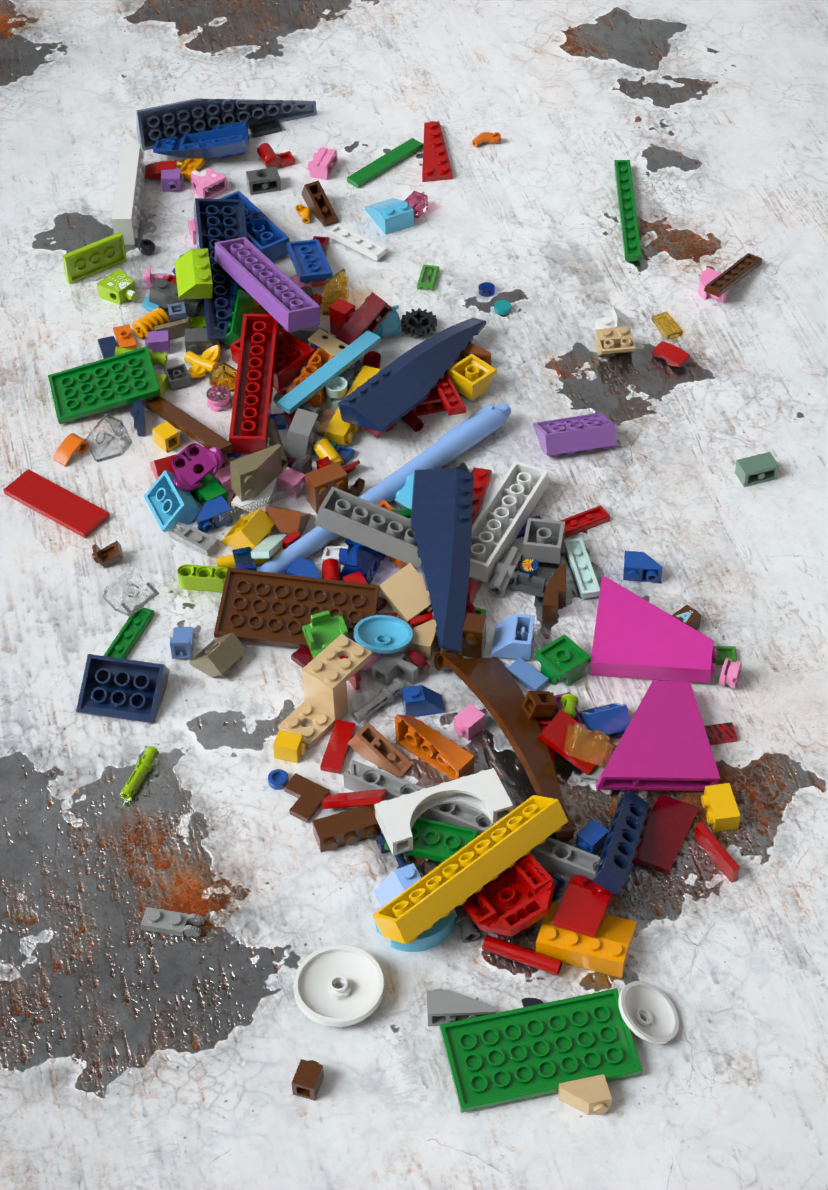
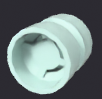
(335, 392)

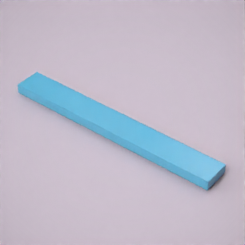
(328, 372)

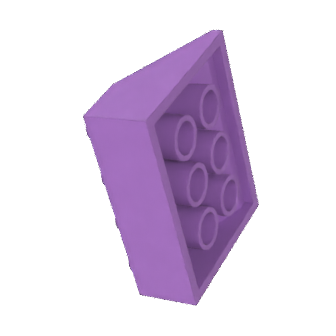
(575, 434)

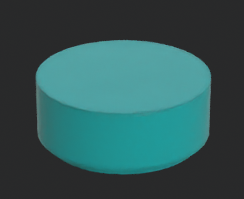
(502, 307)

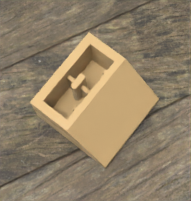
(614, 341)

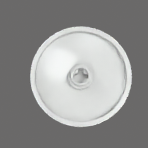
(338, 985)

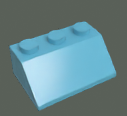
(170, 503)

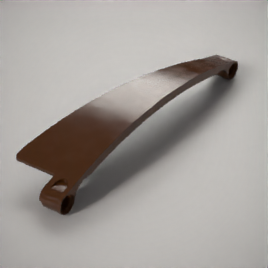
(504, 700)

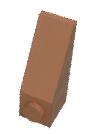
(379, 751)

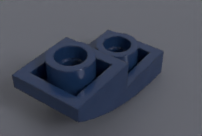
(139, 419)

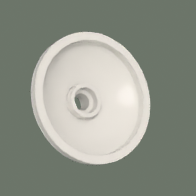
(648, 1012)

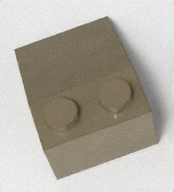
(255, 472)

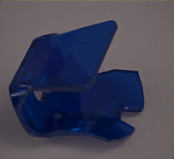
(360, 559)

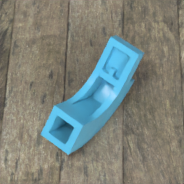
(429, 938)

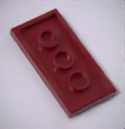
(665, 833)

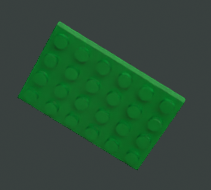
(103, 385)

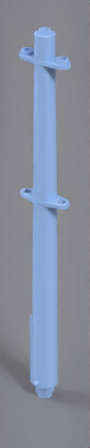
(435, 457)

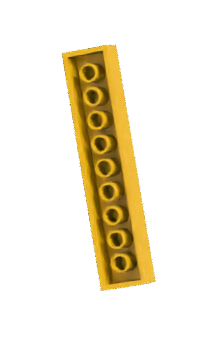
(470, 869)

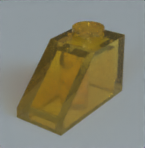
(223, 375)

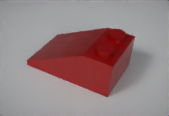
(583, 906)

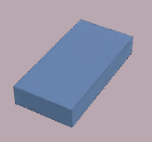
(528, 675)

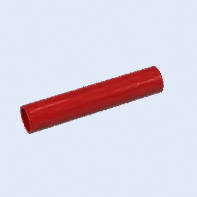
(522, 955)

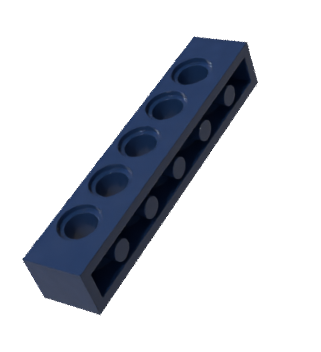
(621, 843)

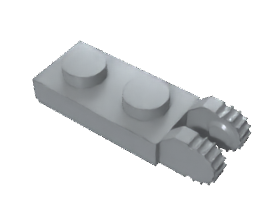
(194, 538)
(172, 922)

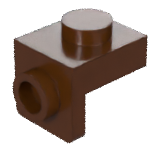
(107, 555)

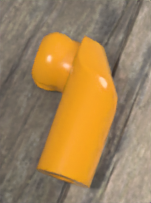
(304, 212)

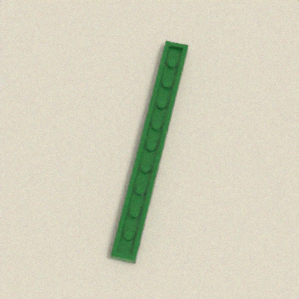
(627, 210)

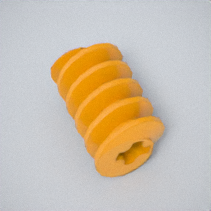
(149, 321)

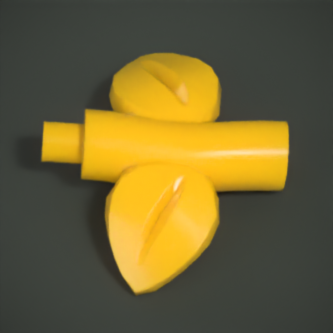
(202, 364)

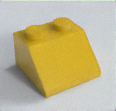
(471, 376)
(249, 530)

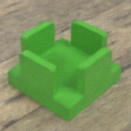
(323, 631)

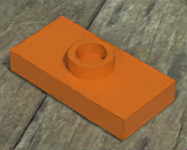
(124, 337)

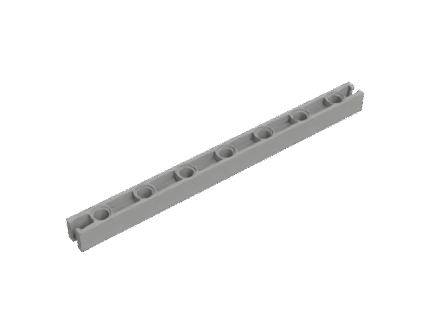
(550, 854)

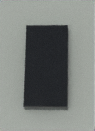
(265, 128)

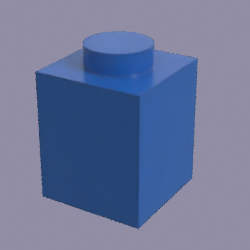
(591, 837)

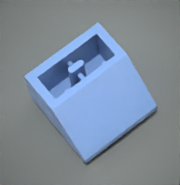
(514, 637)

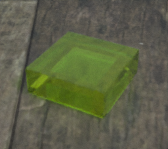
(197, 322)

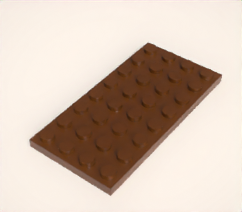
(276, 605)

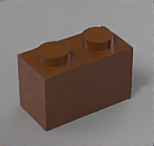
(474, 635)

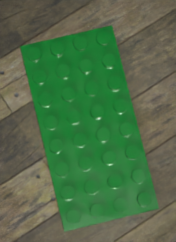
(536, 1048)

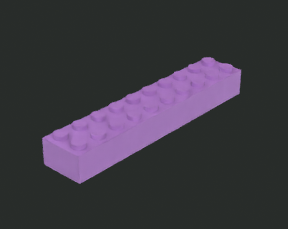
(267, 284)

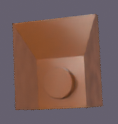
(288, 520)

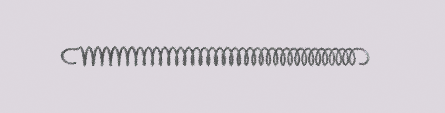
(260, 503)

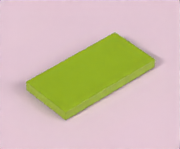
(94, 258)

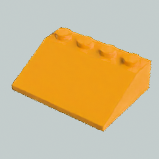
(602, 954)

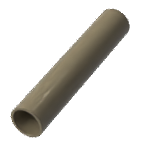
(274, 438)

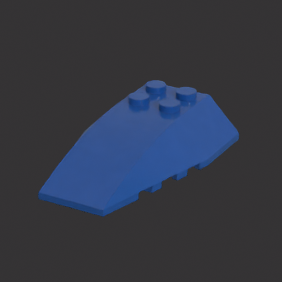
(220, 141)

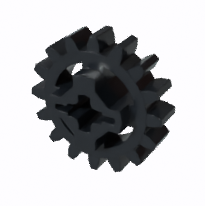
(419, 322)

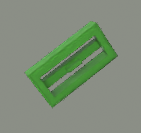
(428, 285)

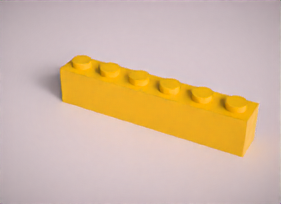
(341, 431)

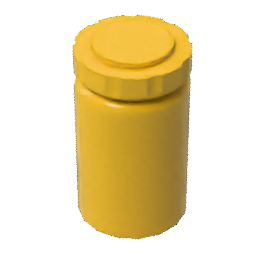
(324, 448)

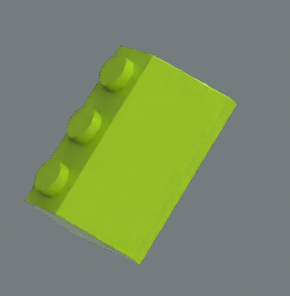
(194, 275)

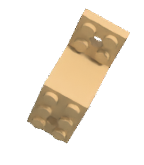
(326, 689)

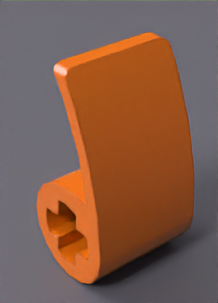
(71, 444)

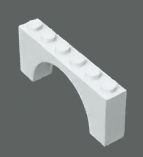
(477, 790)

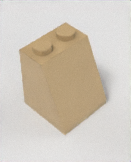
(406, 593)

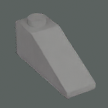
(450, 1006)

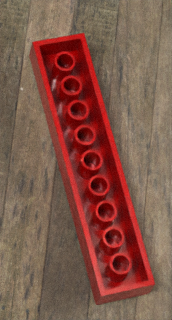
(254, 384)

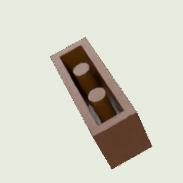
(346, 828)

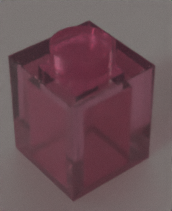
(418, 203)

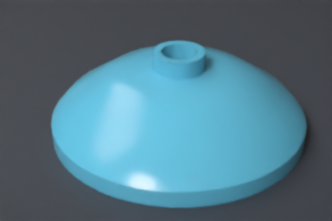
(383, 634)

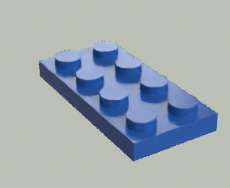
(309, 260)

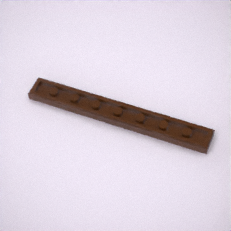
(188, 424)

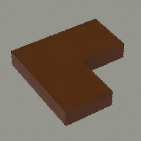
(308, 794)

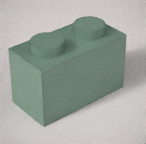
(756, 469)

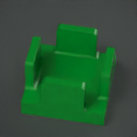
(562, 660)

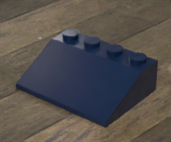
(122, 688)

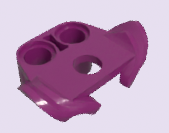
(209, 458)

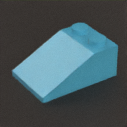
(391, 215)

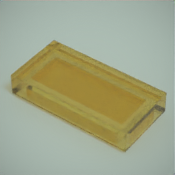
(667, 325)

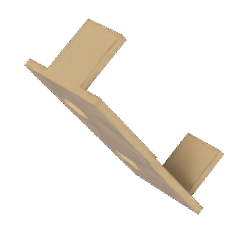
(330, 345)

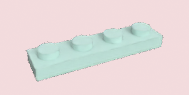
(581, 568)

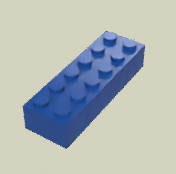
(267, 237)

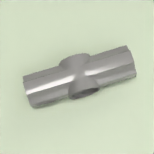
(504, 572)

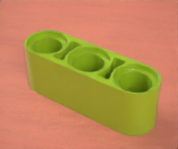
(201, 577)

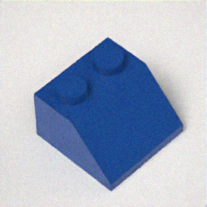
(607, 718)

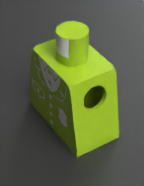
(117, 288)

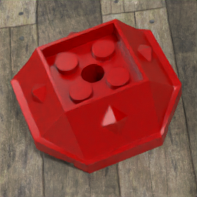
(513, 899)

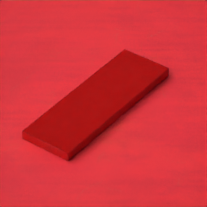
(56, 503)

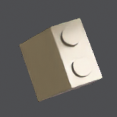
(219, 655)

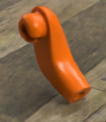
(486, 137)

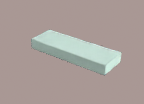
(268, 546)

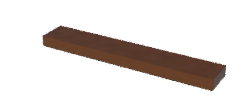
(733, 275)

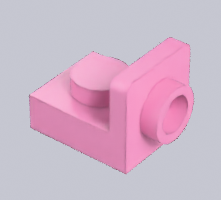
(150, 278)

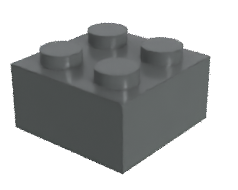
(178, 376)

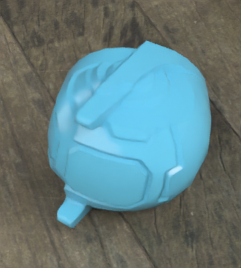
(390, 325)

